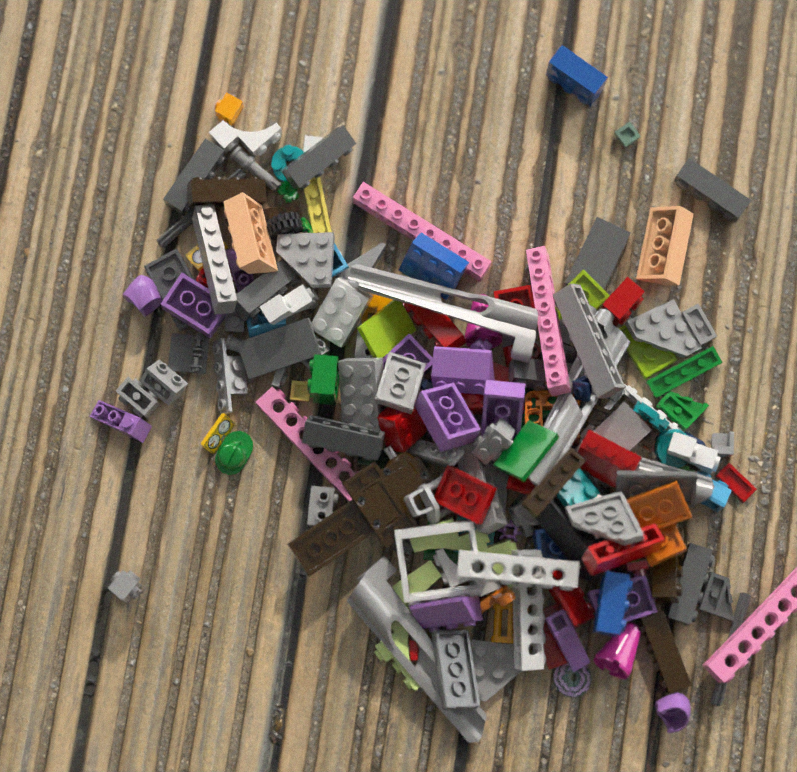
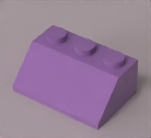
(463, 367)
(447, 613)

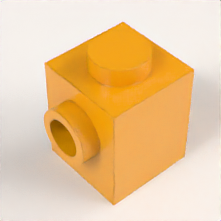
(228, 109)

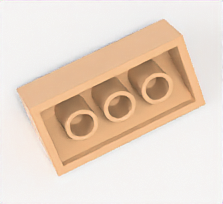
(249, 235)
(665, 245)

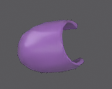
(143, 295)
(674, 711)

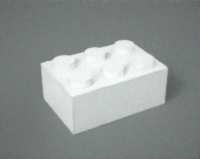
(341, 312)

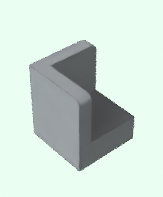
(723, 443)

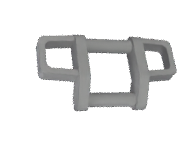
(433, 511)

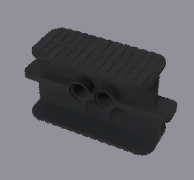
(570, 540)

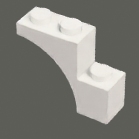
(255, 142)
(294, 302)
(696, 454)
(450, 576)

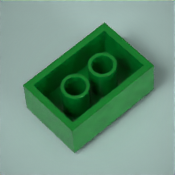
(325, 379)

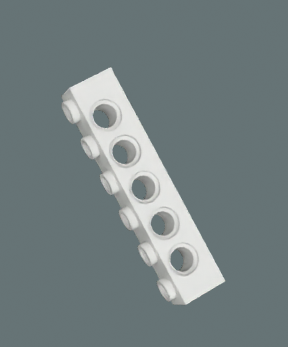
(569, 568)
(522, 620)

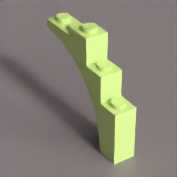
(462, 542)
(418, 581)

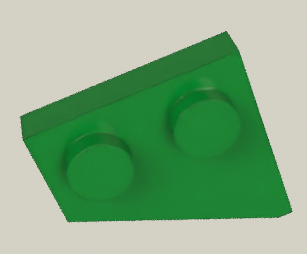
(681, 409)

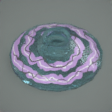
(572, 688)

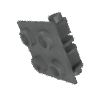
(188, 353)

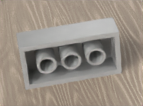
(358, 388)

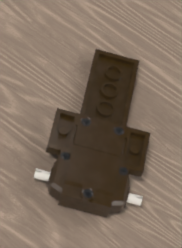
(374, 508)

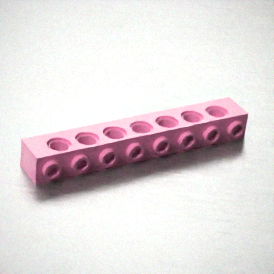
(412, 225)
(548, 321)
(267, 403)
(716, 663)

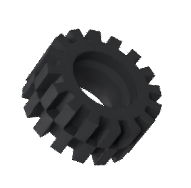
(284, 224)

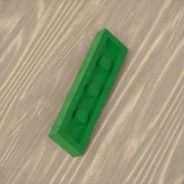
(684, 372)

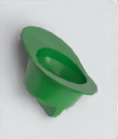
(234, 452)

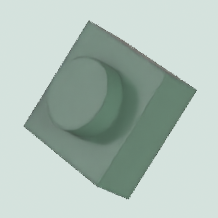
(627, 135)

